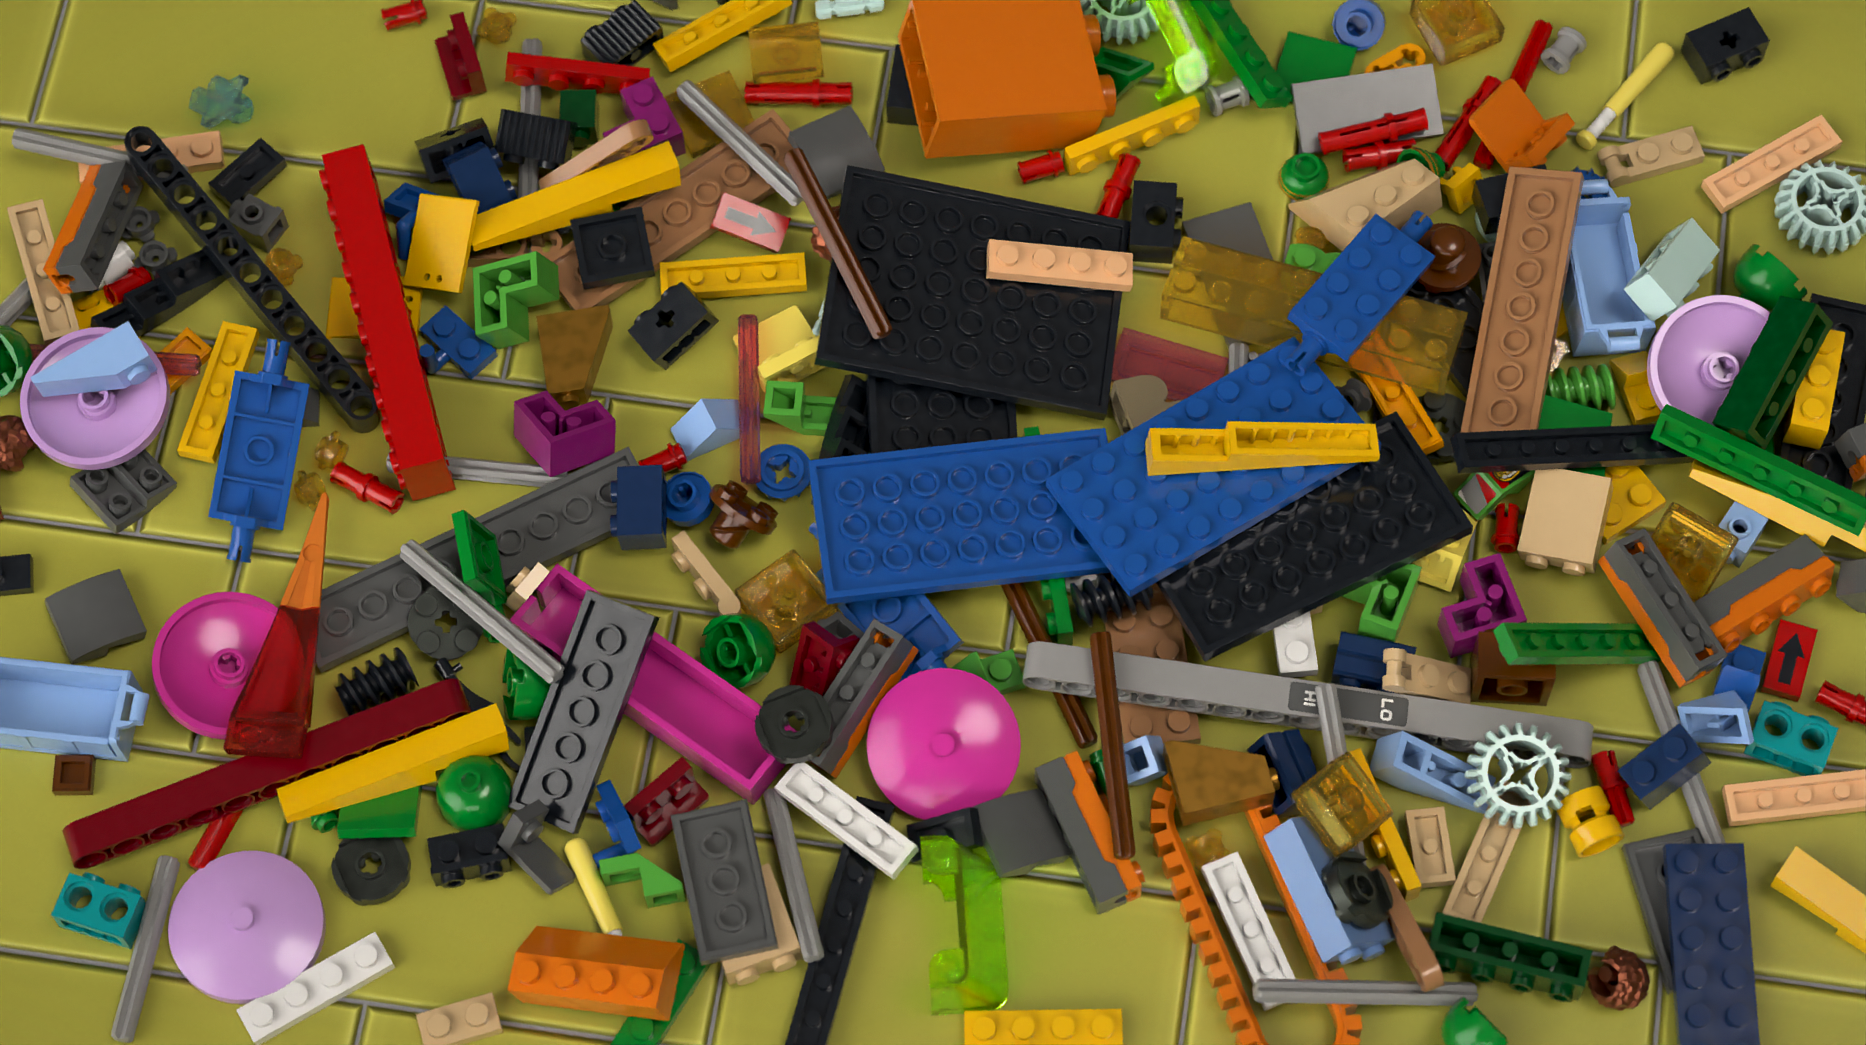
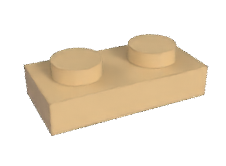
(524, 585)
(1430, 846)
(460, 1022)

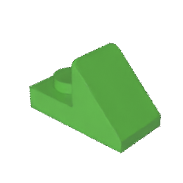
(999, 670)

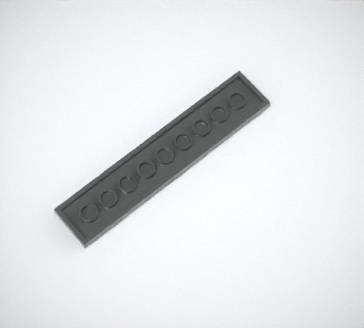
(528, 530)

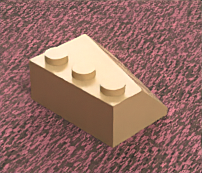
(1389, 192)

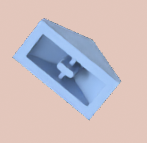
(707, 426)
(1717, 719)

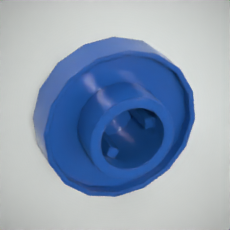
(1359, 23)
(688, 499)

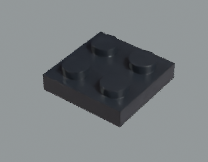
(612, 248)

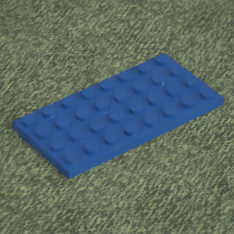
(948, 517)
(1162, 522)

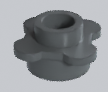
(144, 216)
(152, 250)
(1358, 392)

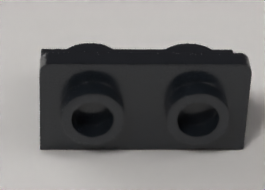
(468, 856)

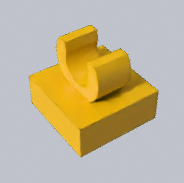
(1460, 187)

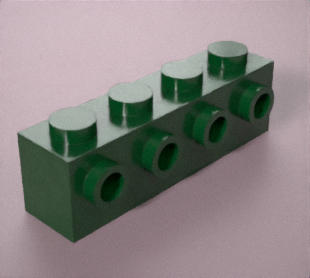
(1773, 371)
(1509, 957)

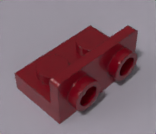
(460, 60)
(820, 657)
(667, 795)

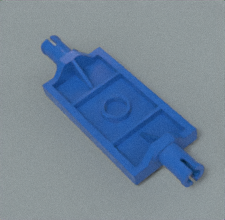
(1359, 290)
(259, 450)
(911, 617)

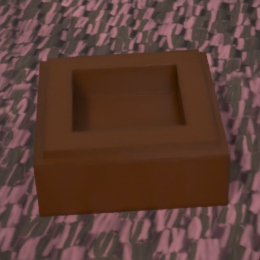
(74, 775)

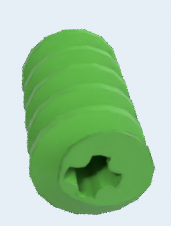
(1584, 387)

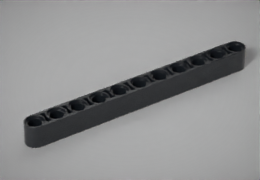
(246, 263)

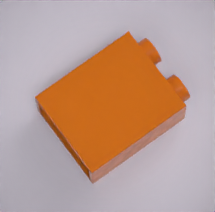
(1003, 75)

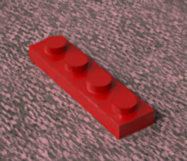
(571, 73)

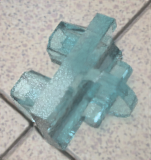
(222, 101)

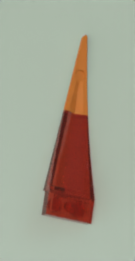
(278, 694)

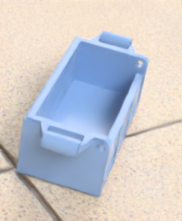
(1601, 264)
(69, 708)

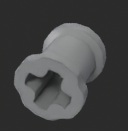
(1563, 50)
(1226, 96)

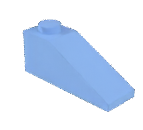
(102, 365)
(1424, 770)

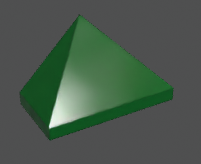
(1123, 68)

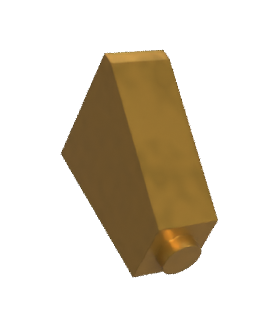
(573, 351)
(1217, 781)

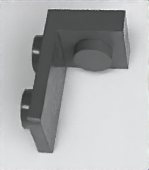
(523, 844)

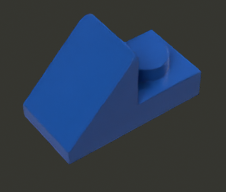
(1741, 673)

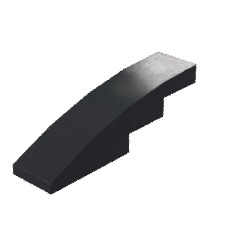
(164, 297)
(848, 421)

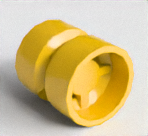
(1595, 833)

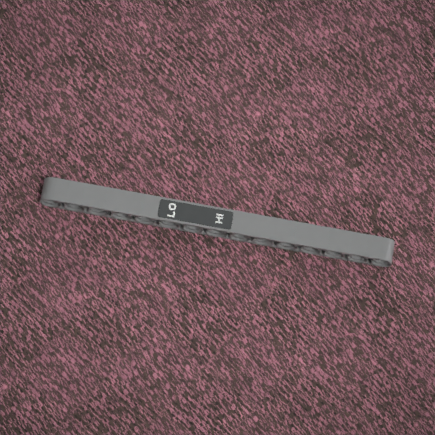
(1294, 702)

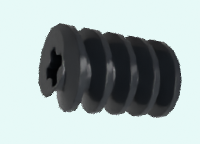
(1106, 597)
(375, 682)

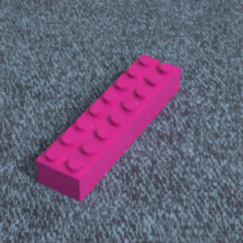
(671, 696)

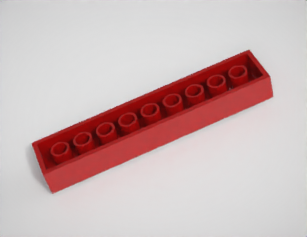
(385, 324)

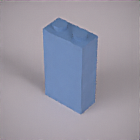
(1300, 861)

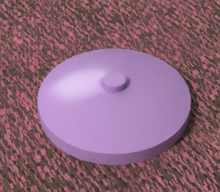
(1702, 352)
(97, 426)
(246, 926)

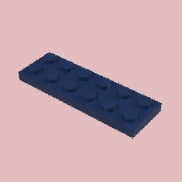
(1710, 944)

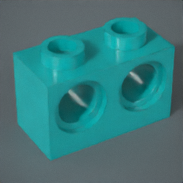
(1788, 749)
(96, 917)

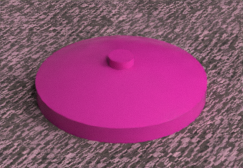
(207, 657)
(943, 743)

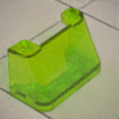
(1195, 57)
(977, 971)

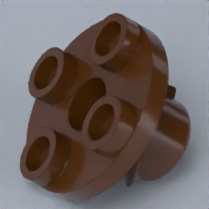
(1455, 259)
(739, 515)

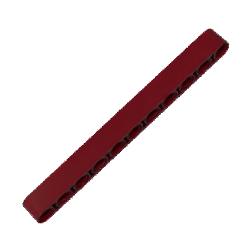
(256, 778)

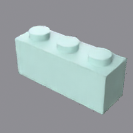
(1672, 270)

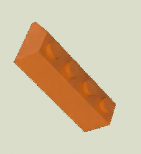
(597, 972)

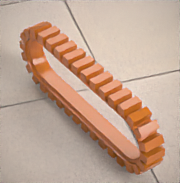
(1204, 927)

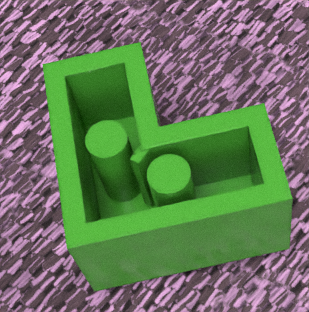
(506, 291)
(1386, 602)

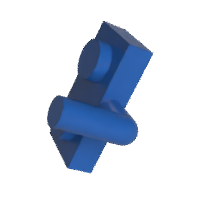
(404, 204)
(454, 343)
(617, 823)

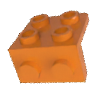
(1516, 129)

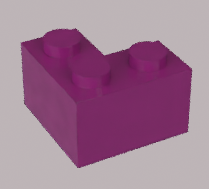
(647, 102)
(562, 437)
(1488, 604)

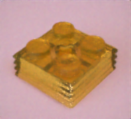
(1456, 39)
(1705, 541)
(790, 579)
(1342, 804)

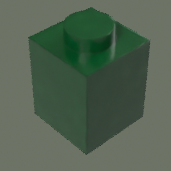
(583, 108)

